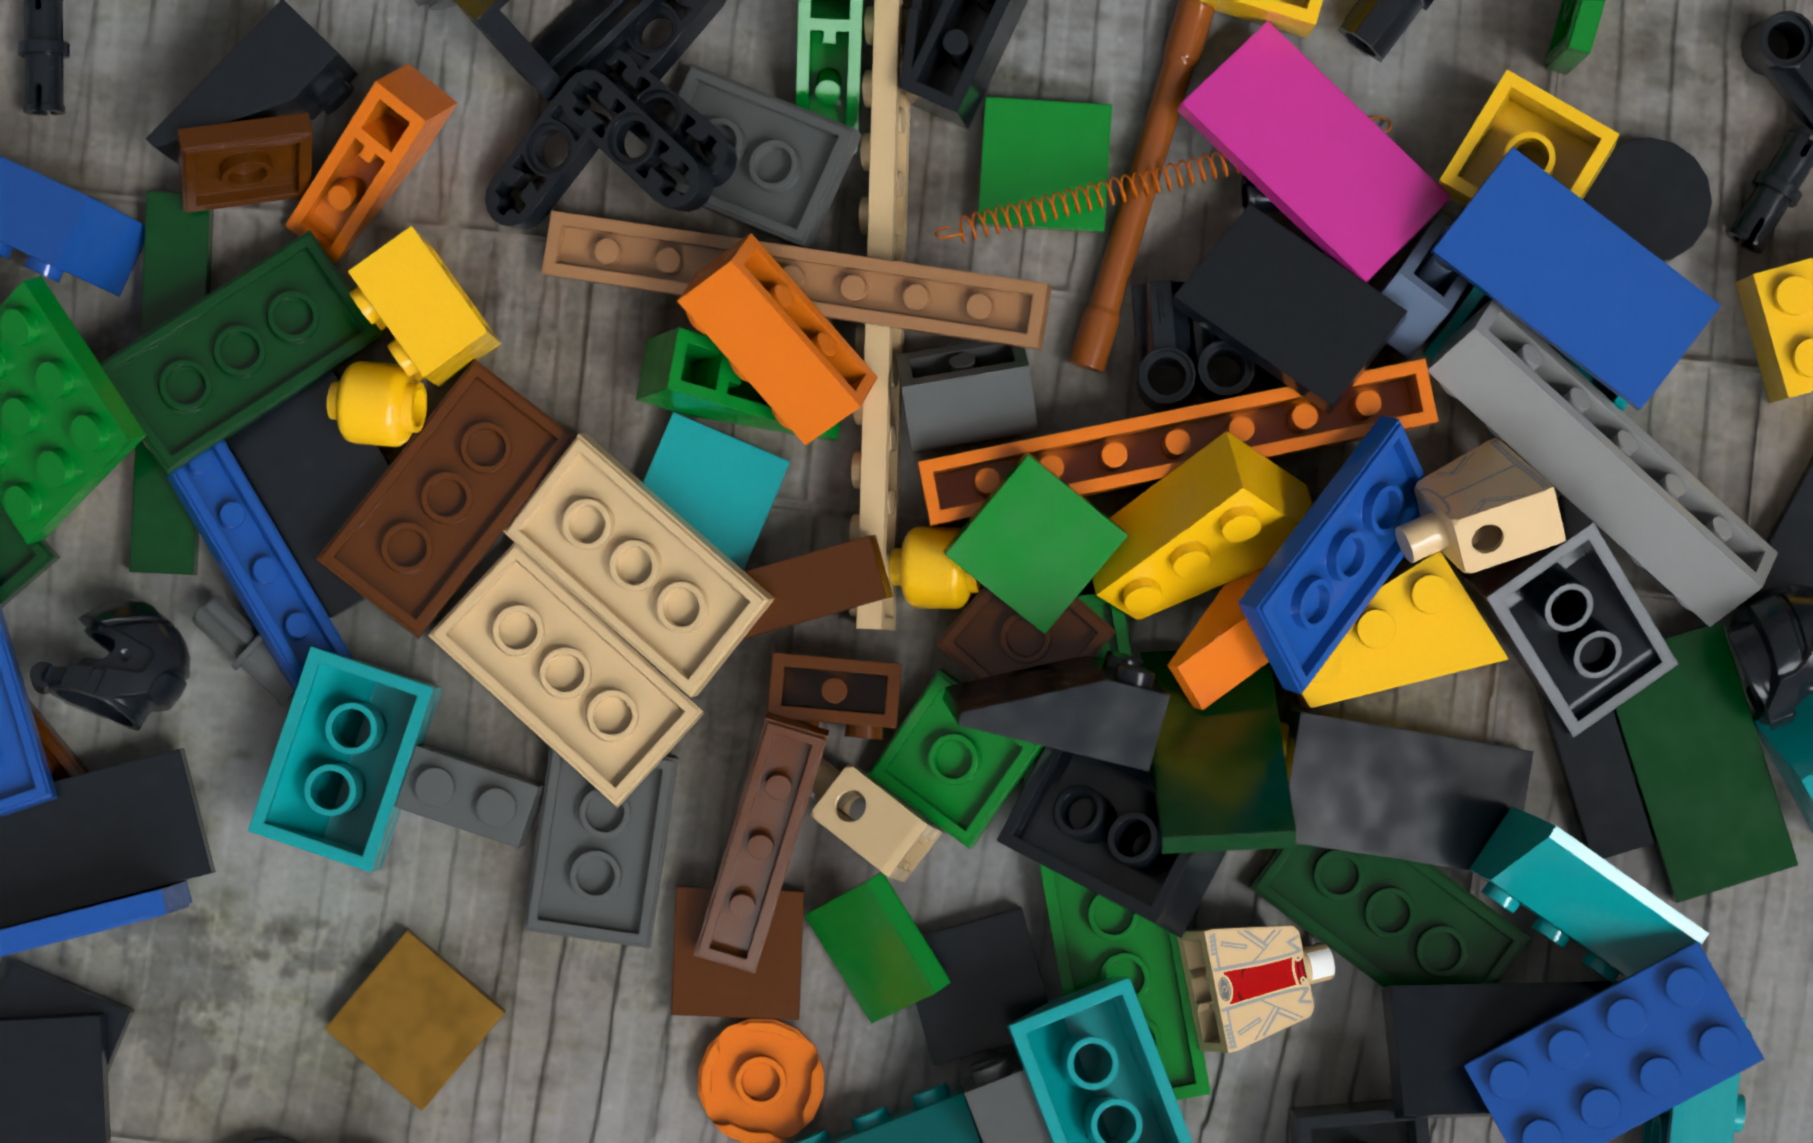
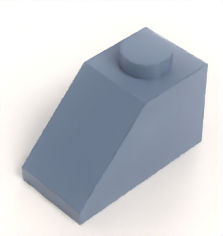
(1423, 288)

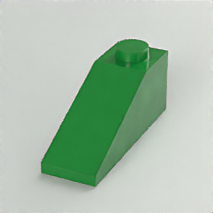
(830, 59)
(694, 378)

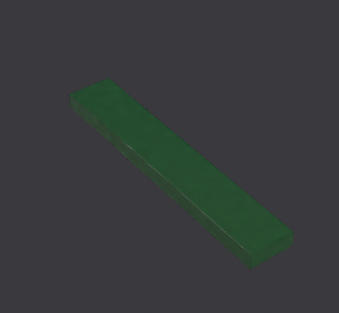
(173, 278)

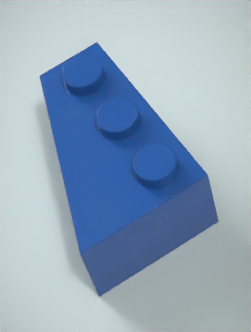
(65, 230)

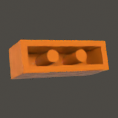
(777, 339)

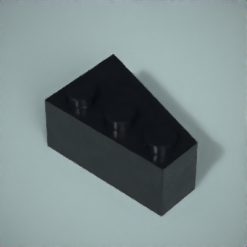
(954, 53)

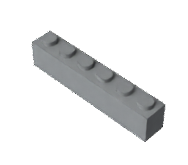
(1603, 463)

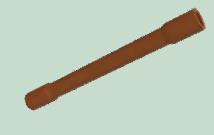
(1180, 57)

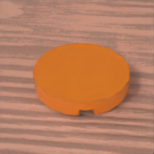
(761, 1080)

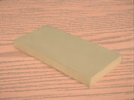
(638, 565)
(566, 674)

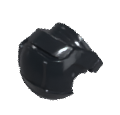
(1776, 650)
(136, 678)

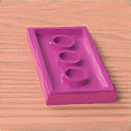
(1314, 153)

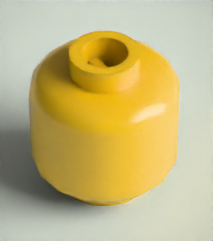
(377, 404)
(927, 574)

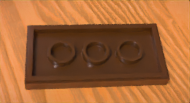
(445, 499)

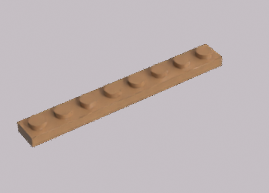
(836, 283)

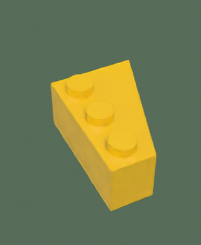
(1201, 528)
(1408, 633)

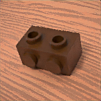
(836, 691)

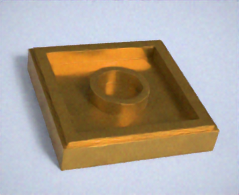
(415, 1019)

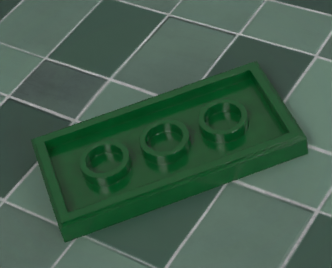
(239, 352)
(1221, 768)
(1703, 771)
(1391, 916)

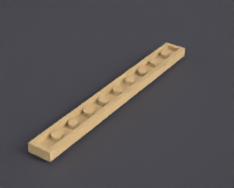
(884, 220)

